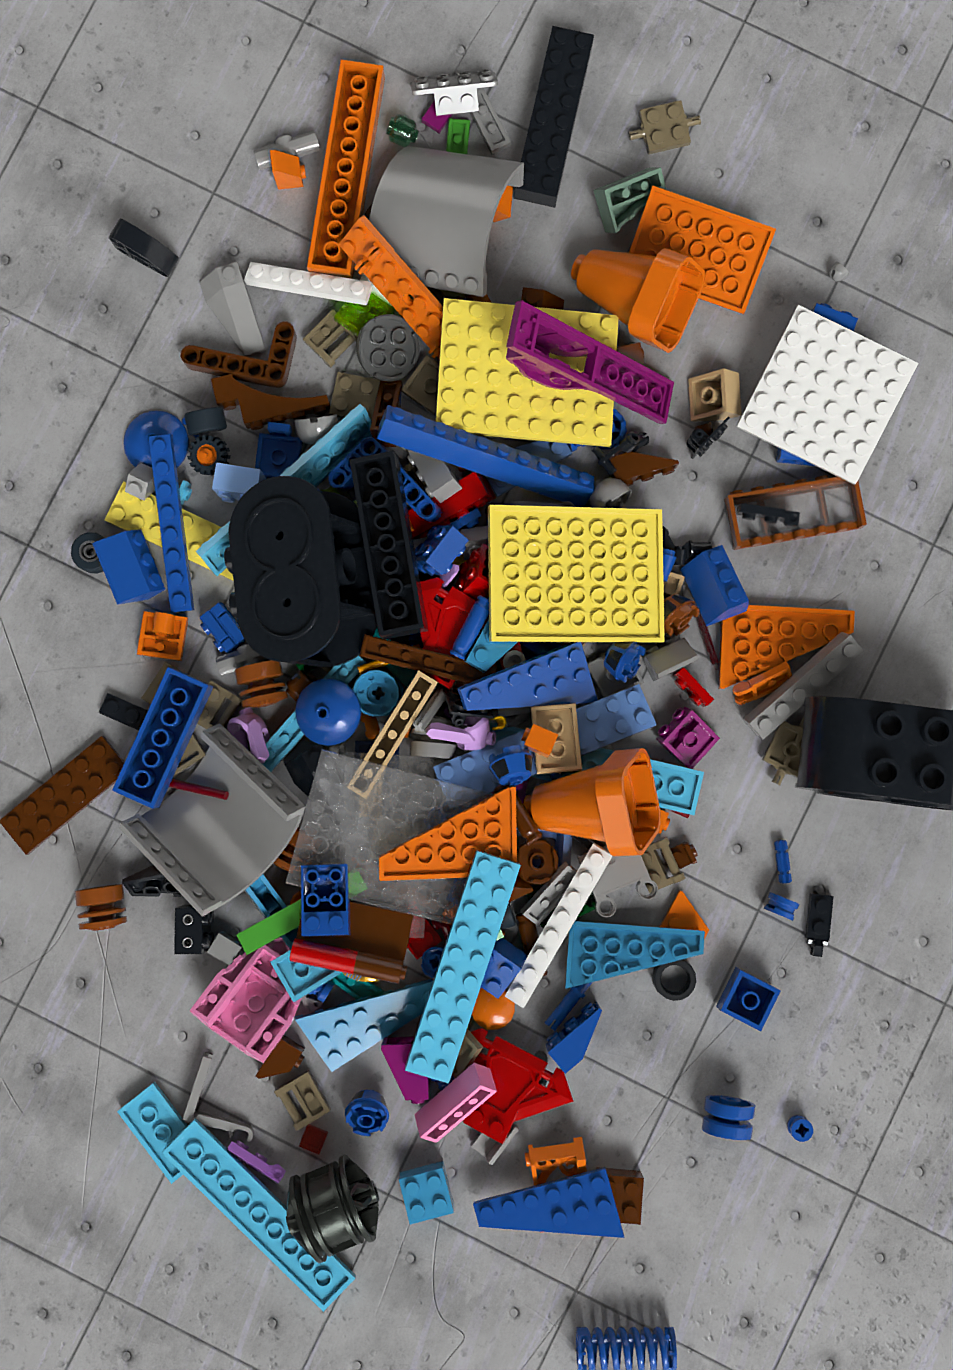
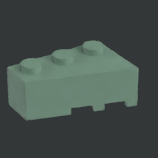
(626, 197)

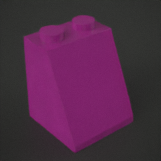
(396, 1052)

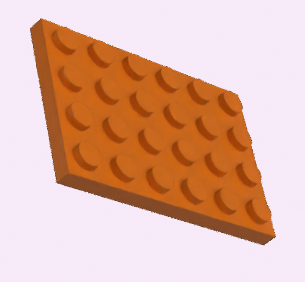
(721, 242)

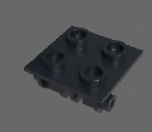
(700, 442)
(456, 708)

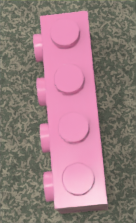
(455, 1102)

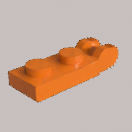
(761, 684)

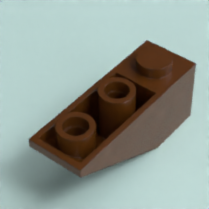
(639, 466)

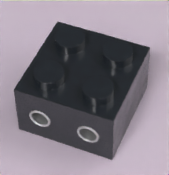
(192, 931)

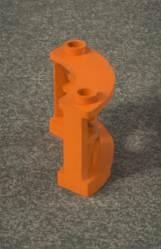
(566, 1153)

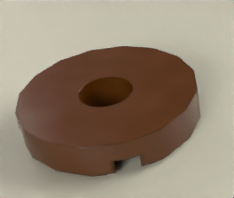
(548, 864)

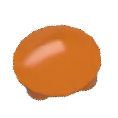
(492, 1012)

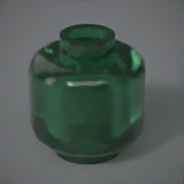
(402, 130)

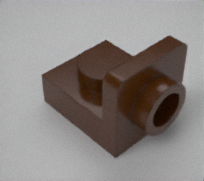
(683, 854)

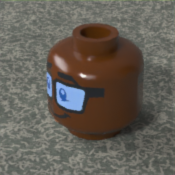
(298, 682)

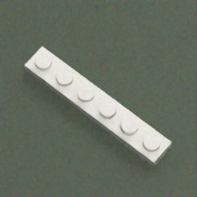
(308, 283)

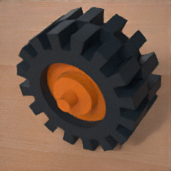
(206, 453)

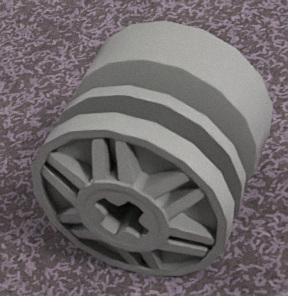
(433, 747)

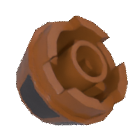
(678, 613)

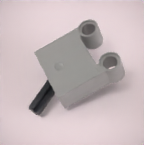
(617, 875)

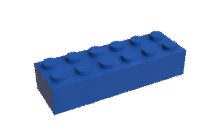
(162, 738)

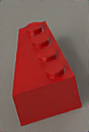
(474, 494)

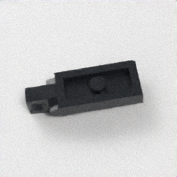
(770, 514)
(123, 711)
(819, 922)

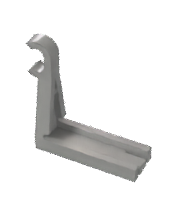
(207, 1118)

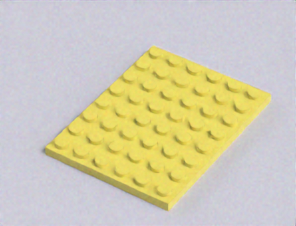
(493, 399)
(575, 574)

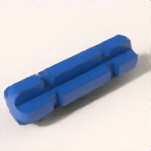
(783, 862)

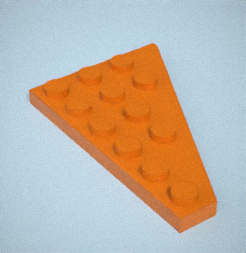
(773, 635)
(451, 845)

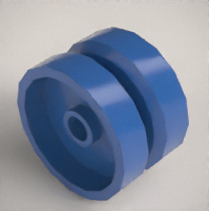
(728, 1117)

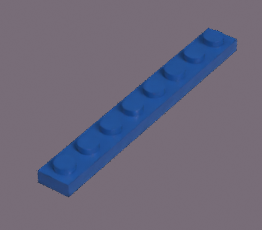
(171, 523)

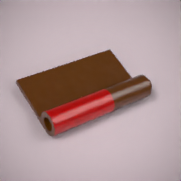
(371, 950)

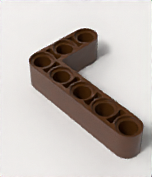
(246, 364)

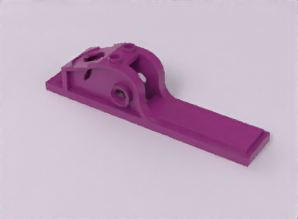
(606, 371)

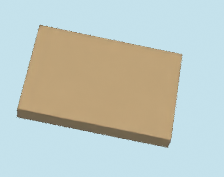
(566, 750)

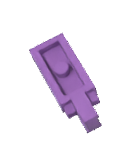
(256, 1161)

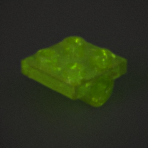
(354, 316)

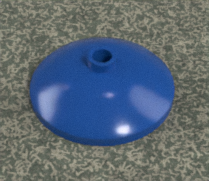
(153, 424)
(341, 707)

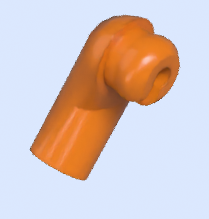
(371, 725)

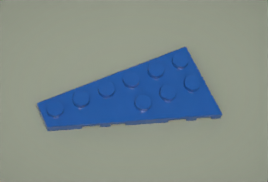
(544, 680)
(567, 1205)

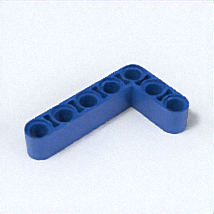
(410, 484)

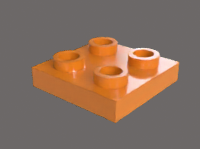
(162, 635)

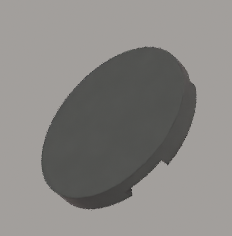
(387, 347)

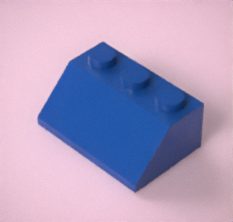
(129, 567)
(715, 586)

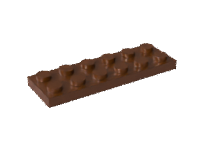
(63, 795)

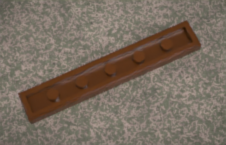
(421, 660)

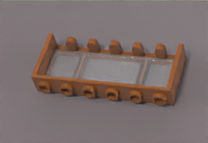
(823, 505)

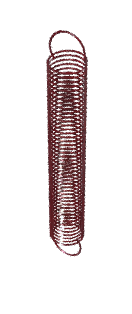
(710, 641)

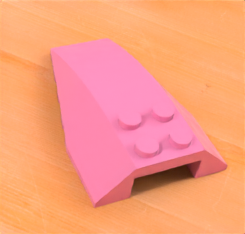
(249, 1002)

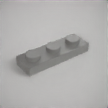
(490, 124)
(549, 894)

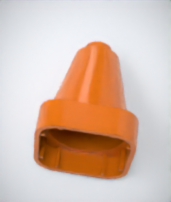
(643, 291)
(603, 803)

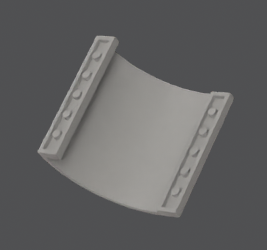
(441, 212)
(217, 845)

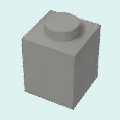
(140, 482)
(225, 948)

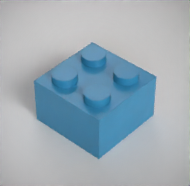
(426, 1192)

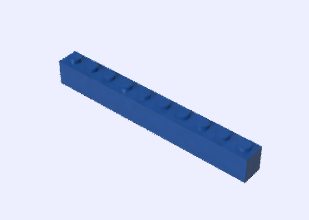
(485, 456)

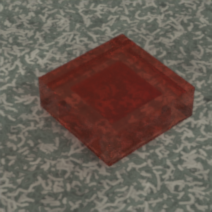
(313, 1139)

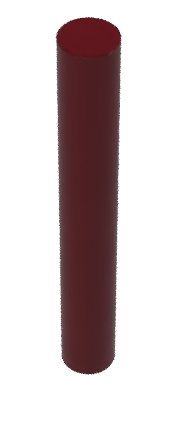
(199, 789)

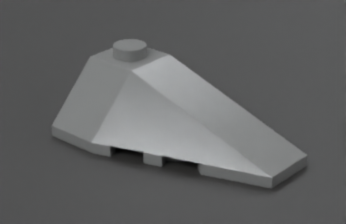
(229, 300)

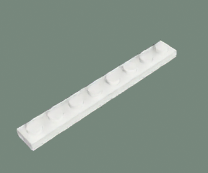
(559, 925)

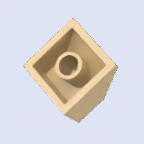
(715, 396)

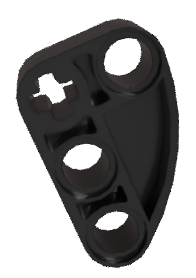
(142, 248)

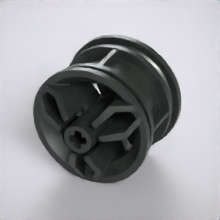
(332, 1208)

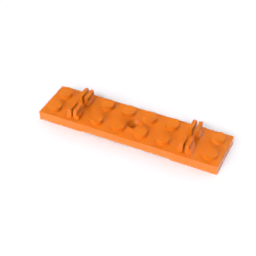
(395, 281)

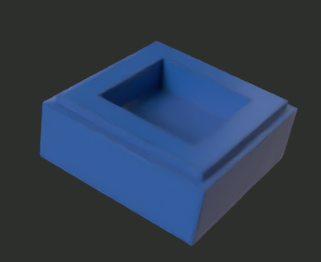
(280, 429)

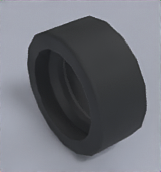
(677, 995)

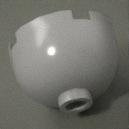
(314, 428)
(609, 493)

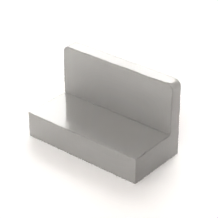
(491, 1148)

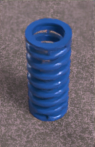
(666, 1342)

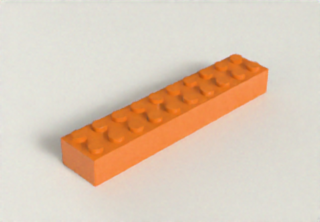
(346, 165)

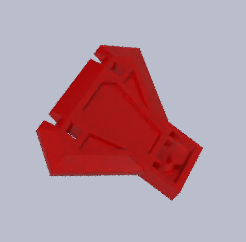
(446, 621)
(517, 1085)

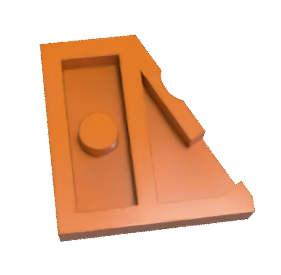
(683, 915)

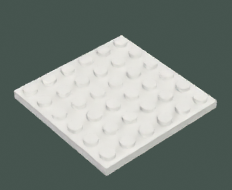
(827, 394)

